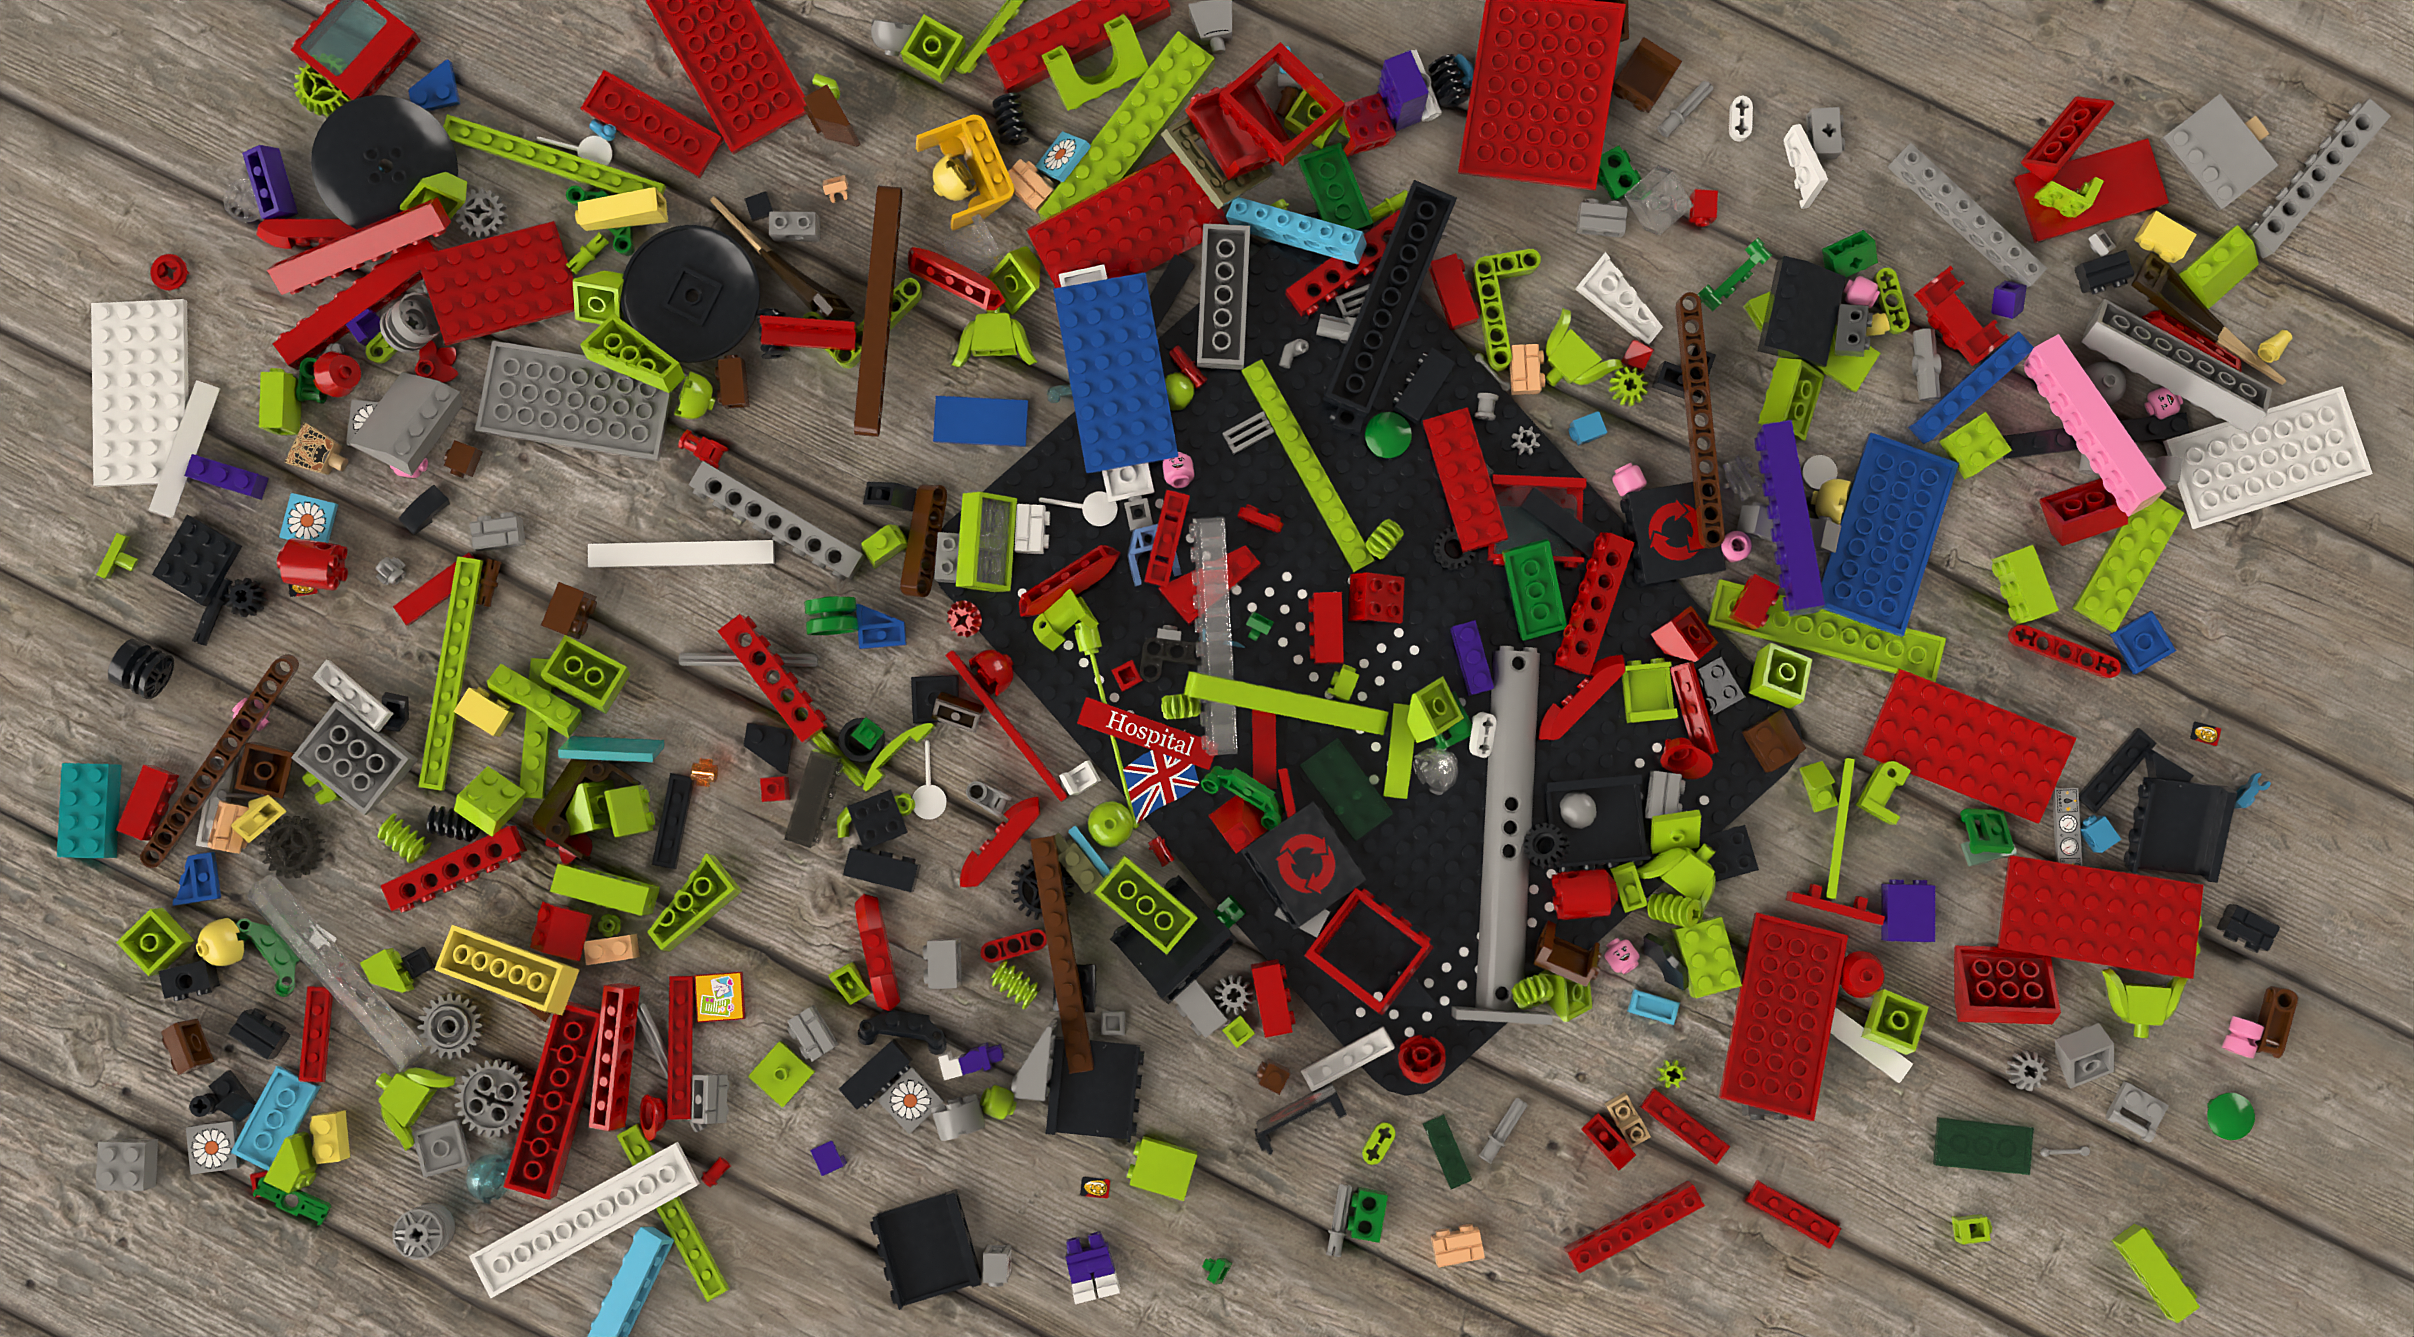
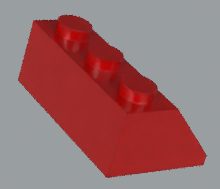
(2082, 512)

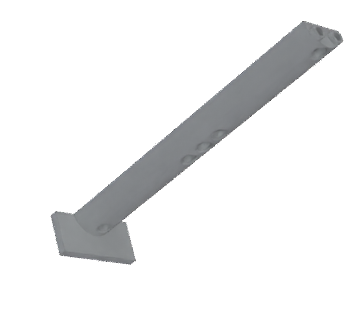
(1507, 879)

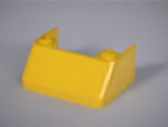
(974, 141)

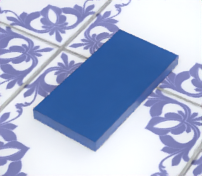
(980, 421)

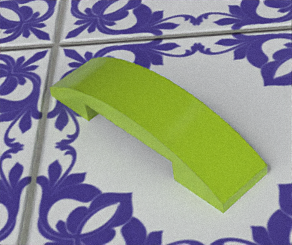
(1399, 755)
(874, 774)

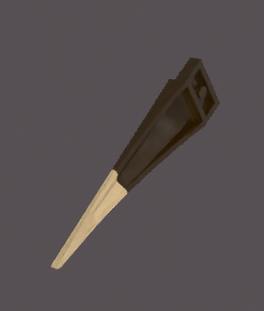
(809, 291)
(2171, 294)

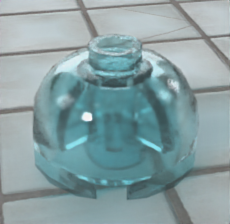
(487, 1177)

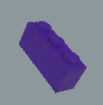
(270, 182)
(226, 476)
(1472, 658)

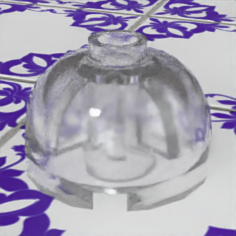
(1436, 768)

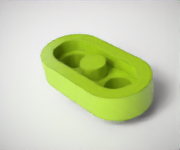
(376, 344)

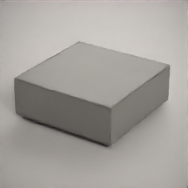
(1112, 1022)

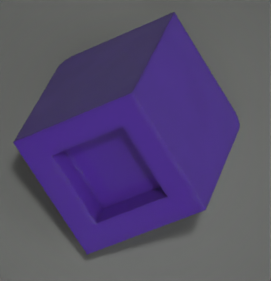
(2008, 299)
(365, 326)
(827, 1158)

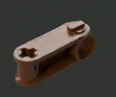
(2276, 1020)

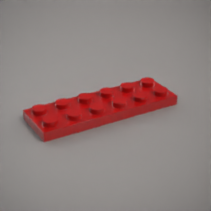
(652, 123)
(1465, 480)

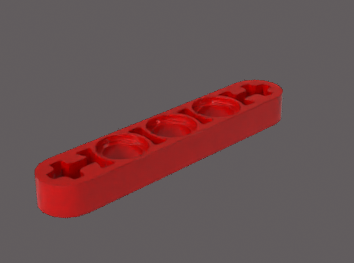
(2074, 657)

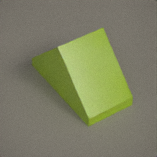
(850, 983)

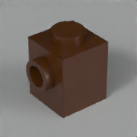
(462, 459)

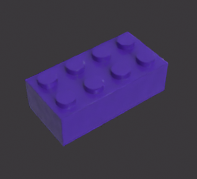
(1403, 90)

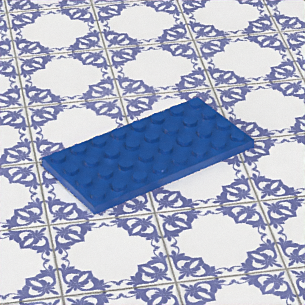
(1115, 373)
(1886, 533)

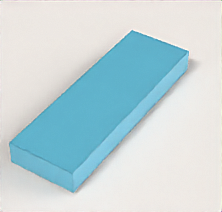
(1089, 851)

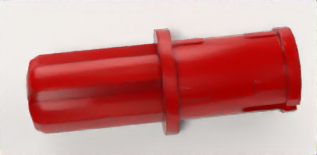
(1187, 366)

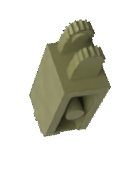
(1078, 865)

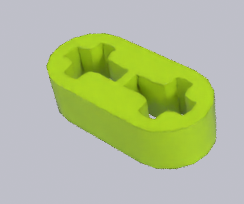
(1383, 1145)

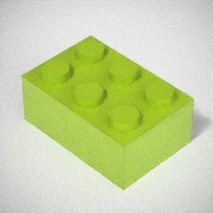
(2024, 585)
(585, 674)
(1707, 956)

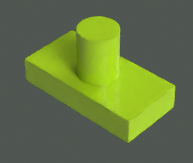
(116, 557)

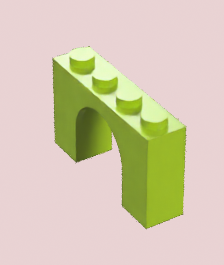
(1126, 64)

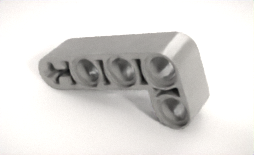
(2166, 467)

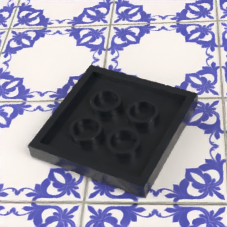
(197, 560)

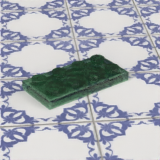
(1346, 789)

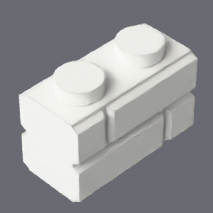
(1030, 529)

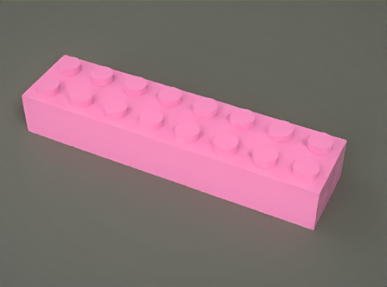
(2093, 426)

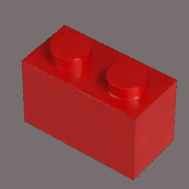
(1754, 602)

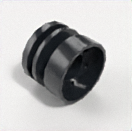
(140, 668)

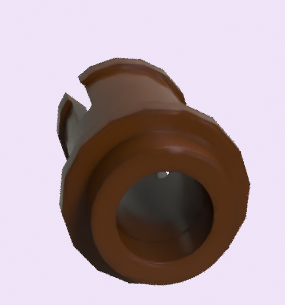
(1286, 102)

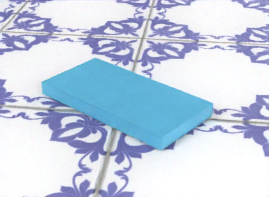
(275, 1117)

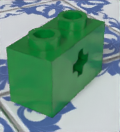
(1851, 254)

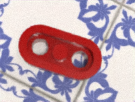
(1269, 522)

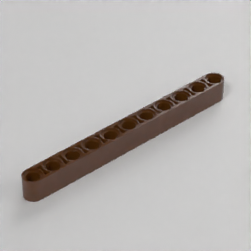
(878, 311)
(1705, 410)
(214, 771)

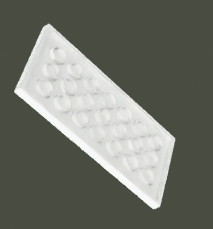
(137, 388)
(2286, 456)

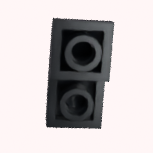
(422, 509)

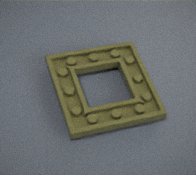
(1220, 190)

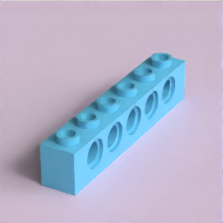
(1298, 230)

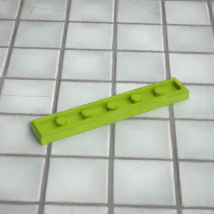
(1840, 828)

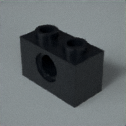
(175, 983)

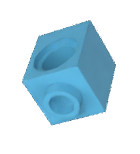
(1587, 428)
(2099, 833)

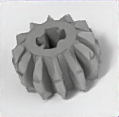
(1227, 990)
(2018, 1068)

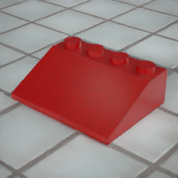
(2004, 986)

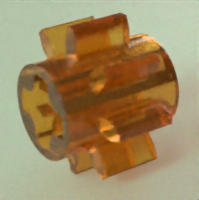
(704, 772)

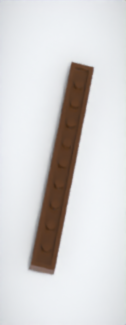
(1062, 954)

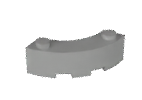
(1755, 524)

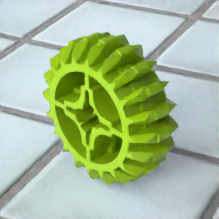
(317, 101)

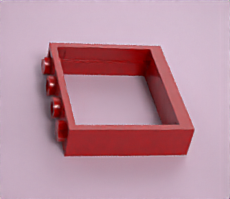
(1307, 80)
(1334, 925)

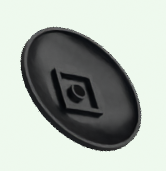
(361, 136)
(687, 261)

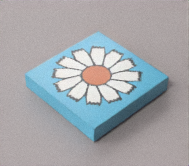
(1063, 156)
(308, 519)

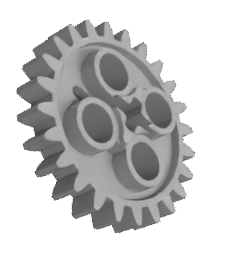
(487, 1118)

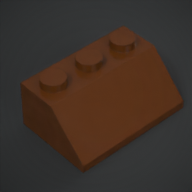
(829, 117)

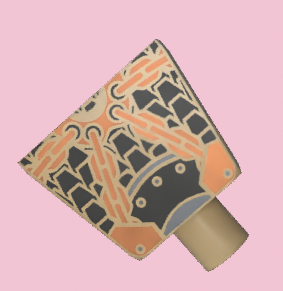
(316, 452)

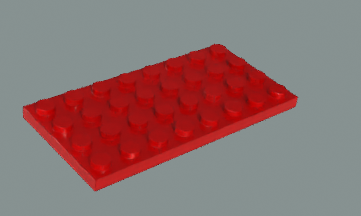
(732, 66)
(1128, 223)
(1969, 745)
(2100, 916)
(1783, 1017)

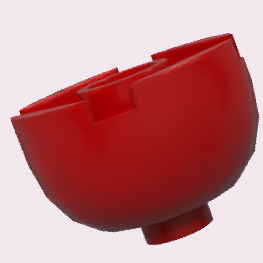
(993, 670)
(1422, 1059)

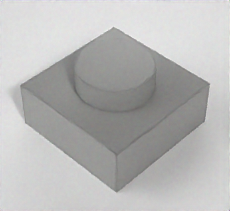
(2101, 243)
(1169, 632)

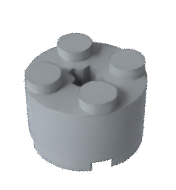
(958, 1117)

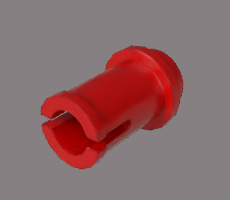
(1160, 850)
(715, 1172)

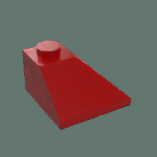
(1685, 636)
(1238, 822)

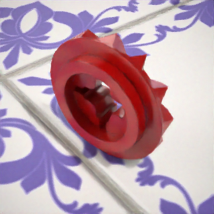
(159, 272)
(973, 621)

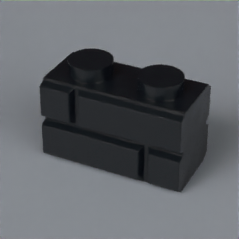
(2103, 272)
(2248, 928)
(259, 1033)

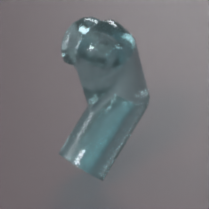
(1054, 393)

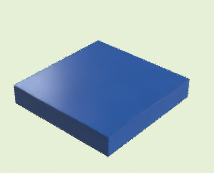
(2142, 642)

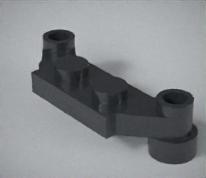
(903, 1025)

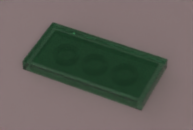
(1983, 1146)

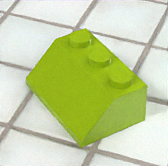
(2220, 266)
(1792, 395)

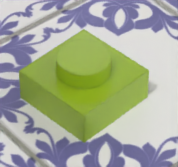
(1238, 1031)

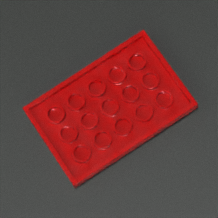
(498, 282)

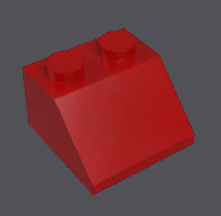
(560, 931)

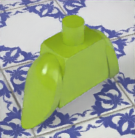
(993, 336)
(1573, 357)
(1685, 872)
(2143, 1003)
(407, 1097)

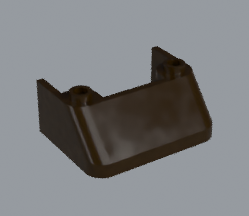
(554, 806)

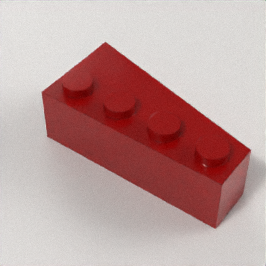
(1181, 590)

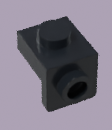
(399, 707)

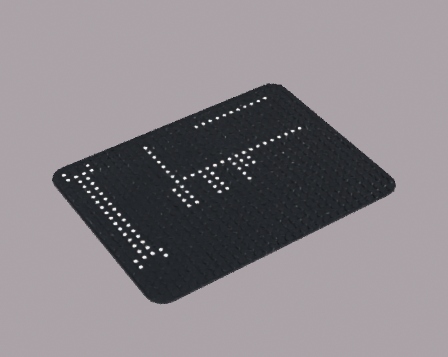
(1431, 848)

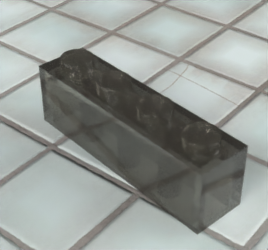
(813, 798)

